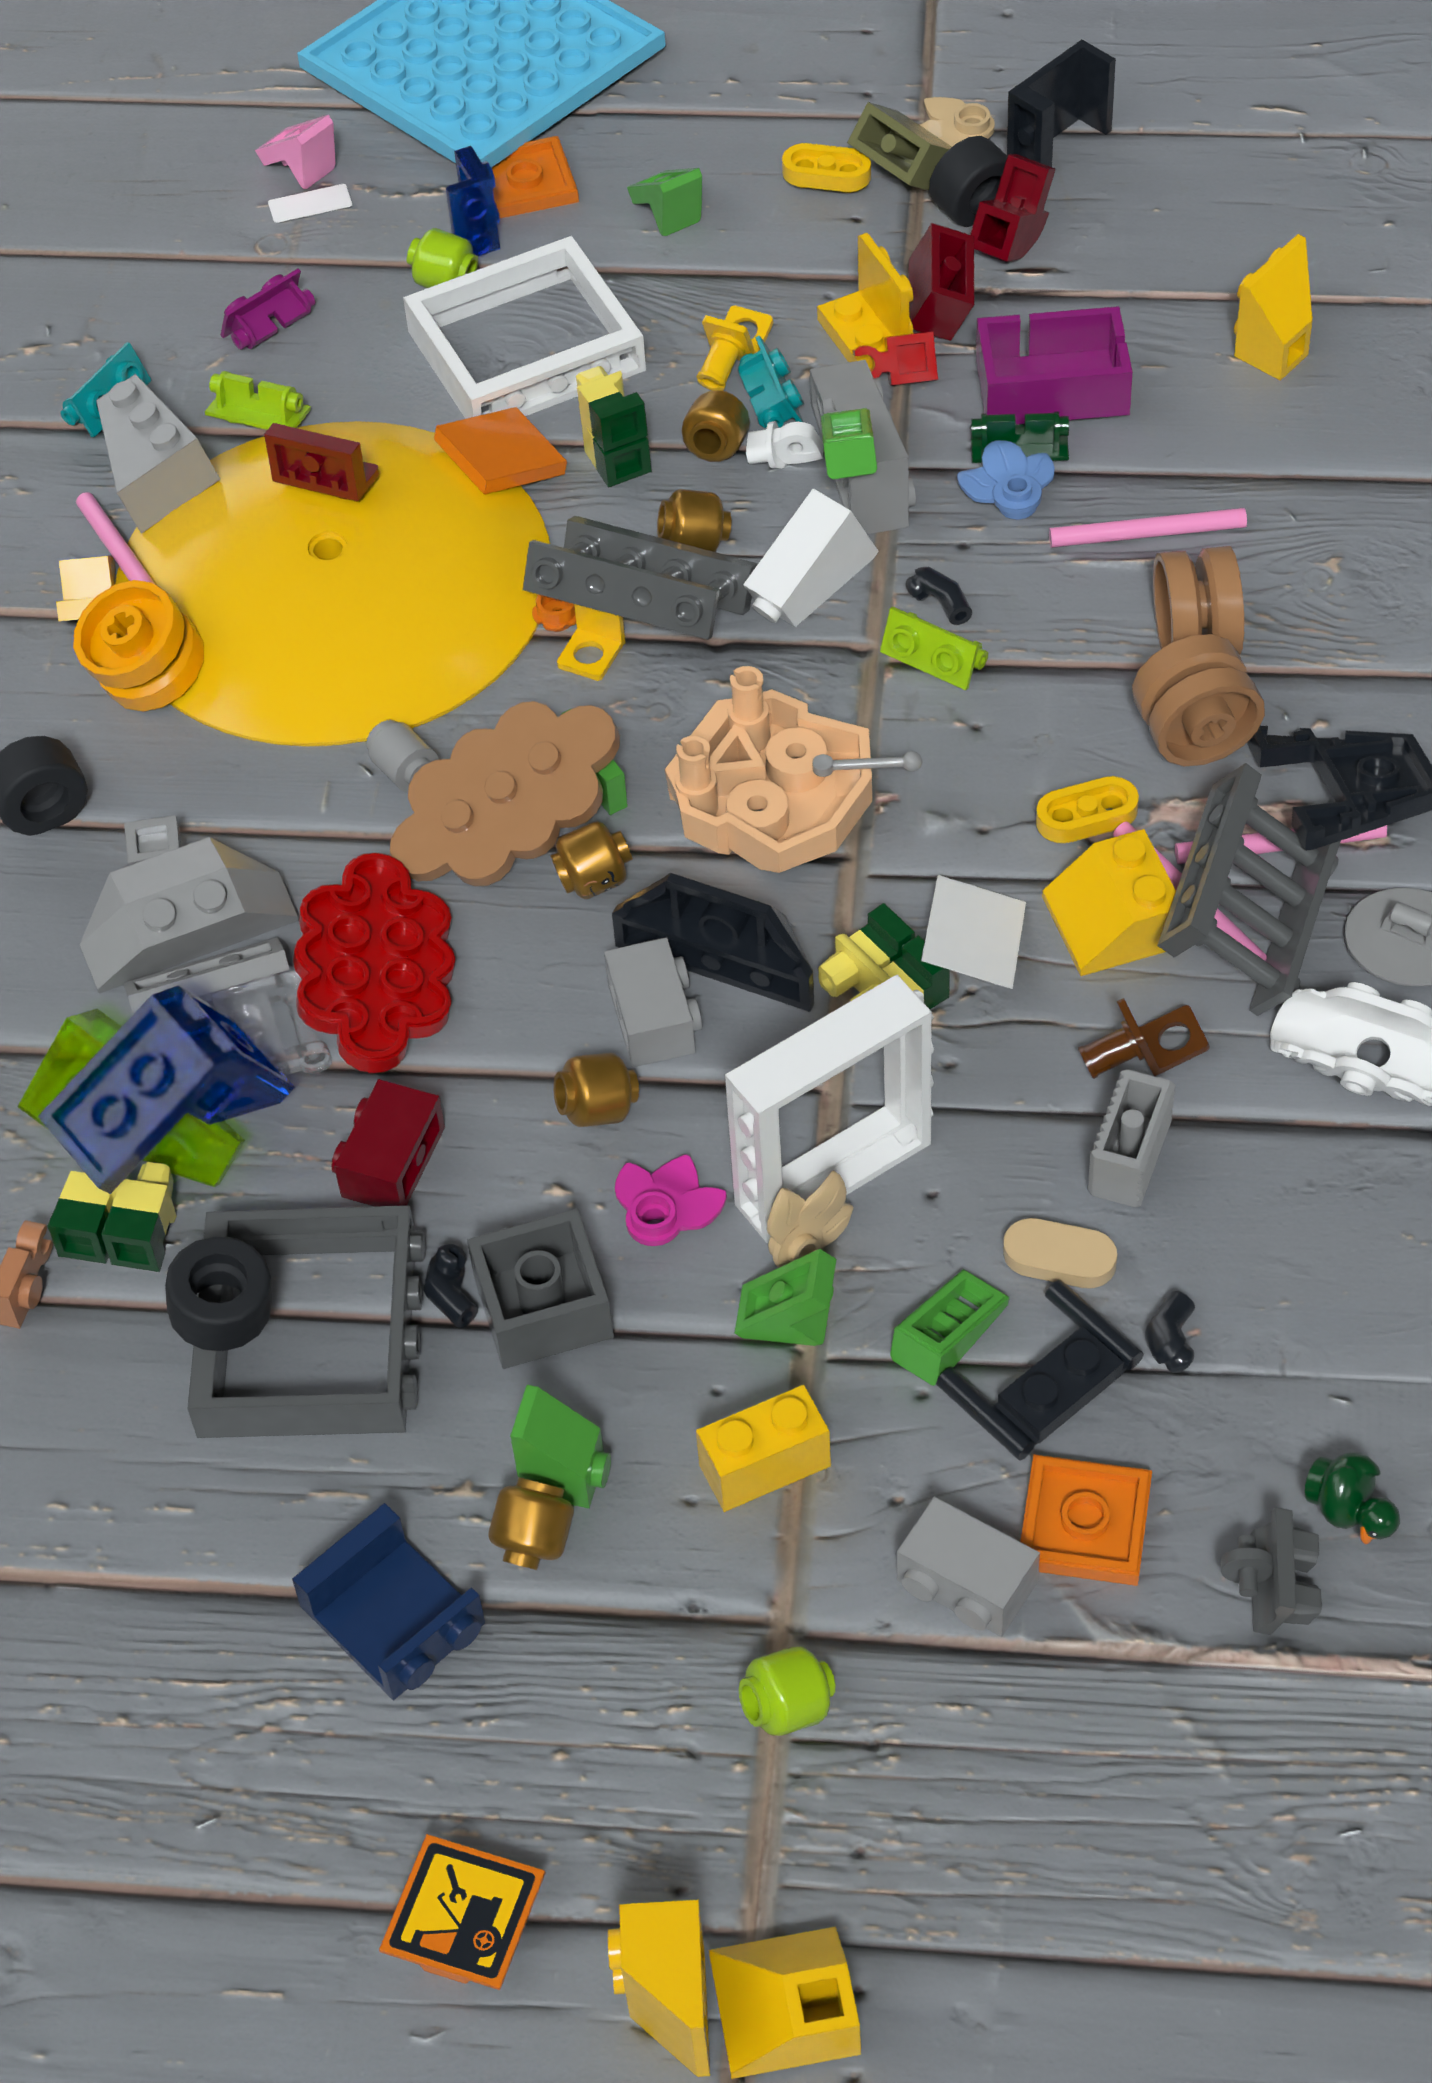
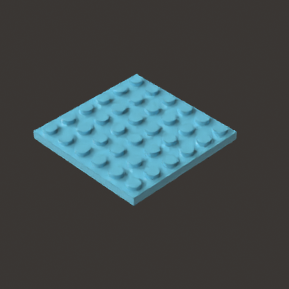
(479, 67)

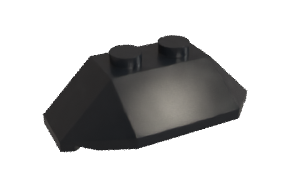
(720, 937)

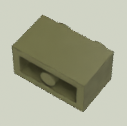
(898, 144)

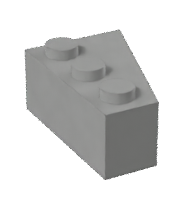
(151, 453)

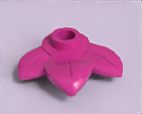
(667, 1196)

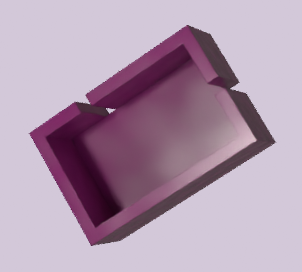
(1072, 364)

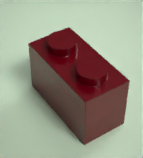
(941, 281)
(388, 1145)

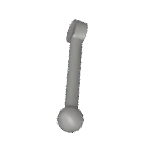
(824, 765)

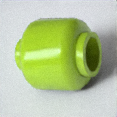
(440, 257)
(786, 1691)

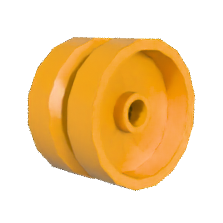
(138, 645)

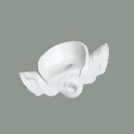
(1333, 1024)

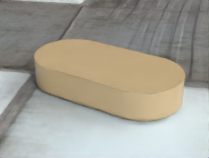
(1060, 1252)

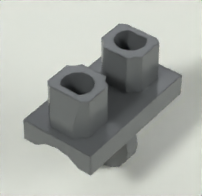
(1266, 1572)

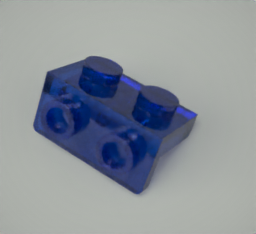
(472, 202)

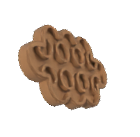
(505, 793)

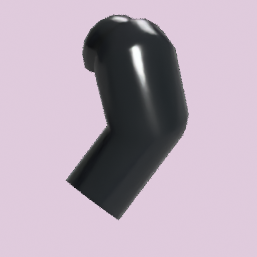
(945, 589)
(444, 1285)
(1165, 1333)

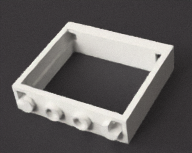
(540, 382)
(880, 1018)

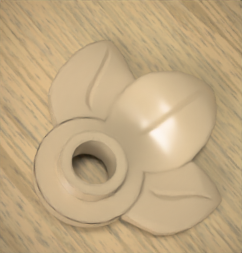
(955, 120)
(809, 1224)

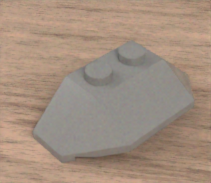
(180, 910)

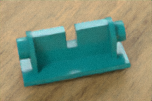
(766, 384)
(83, 405)

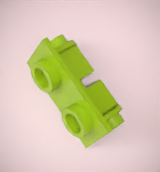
(239, 404)
(931, 648)

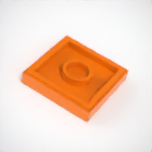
(534, 179)
(500, 450)
(1087, 1518)

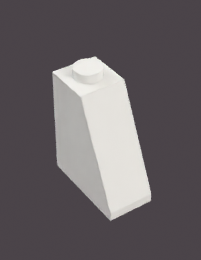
(809, 560)

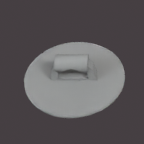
(1393, 935)

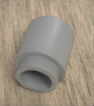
(398, 752)

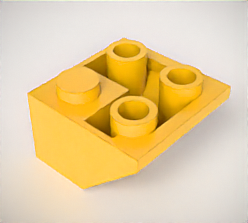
(1276, 312)
(785, 2002)

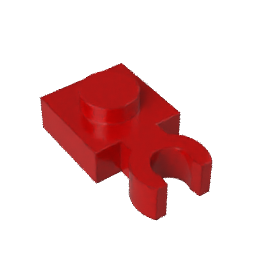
(906, 358)

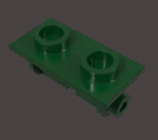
(1039, 434)

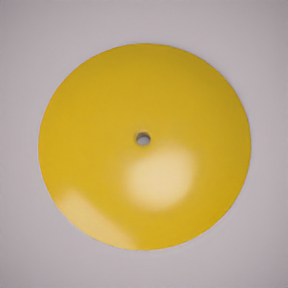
(340, 607)

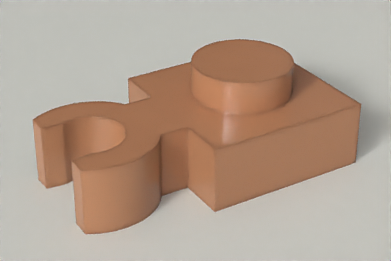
(19, 1273)

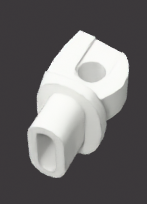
(785, 445)

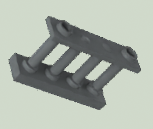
(639, 577)
(1207, 885)

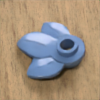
(1008, 479)

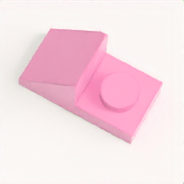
(304, 148)

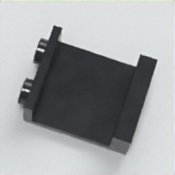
(1058, 95)

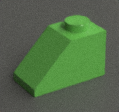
(559, 1447)

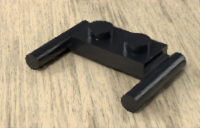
(1054, 1385)

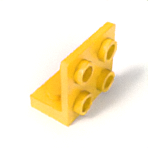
(874, 310)

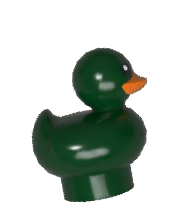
(1345, 1495)

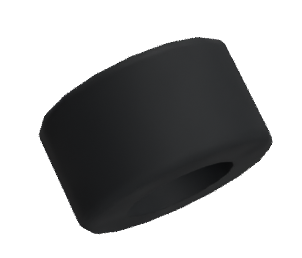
(966, 176)
(39, 785)
(218, 1263)

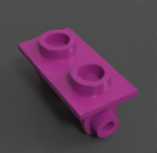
(250, 318)

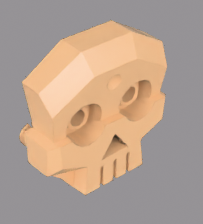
(760, 757)

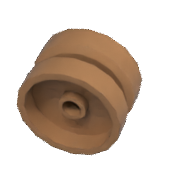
(1198, 597)
(1198, 700)

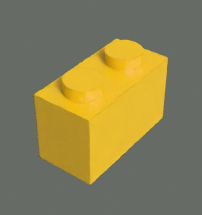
(763, 1448)

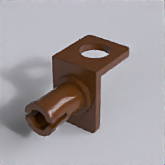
(1144, 1042)

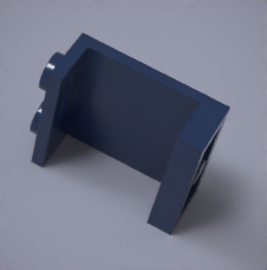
(387, 1604)

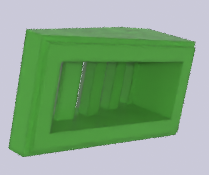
(848, 443)
(928, 1353)

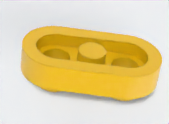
(826, 167)
(1081, 809)

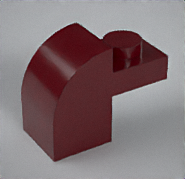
(1017, 215)

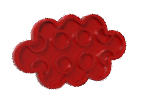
(374, 962)

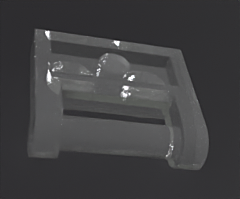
(252, 1010)

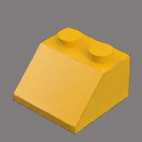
(1111, 903)
(663, 1972)

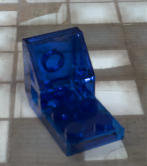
(158, 1066)

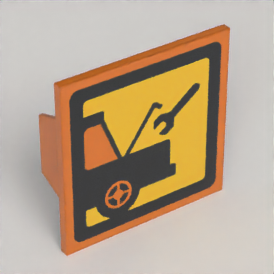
(462, 1912)

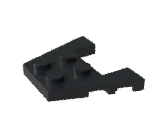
(1369, 775)

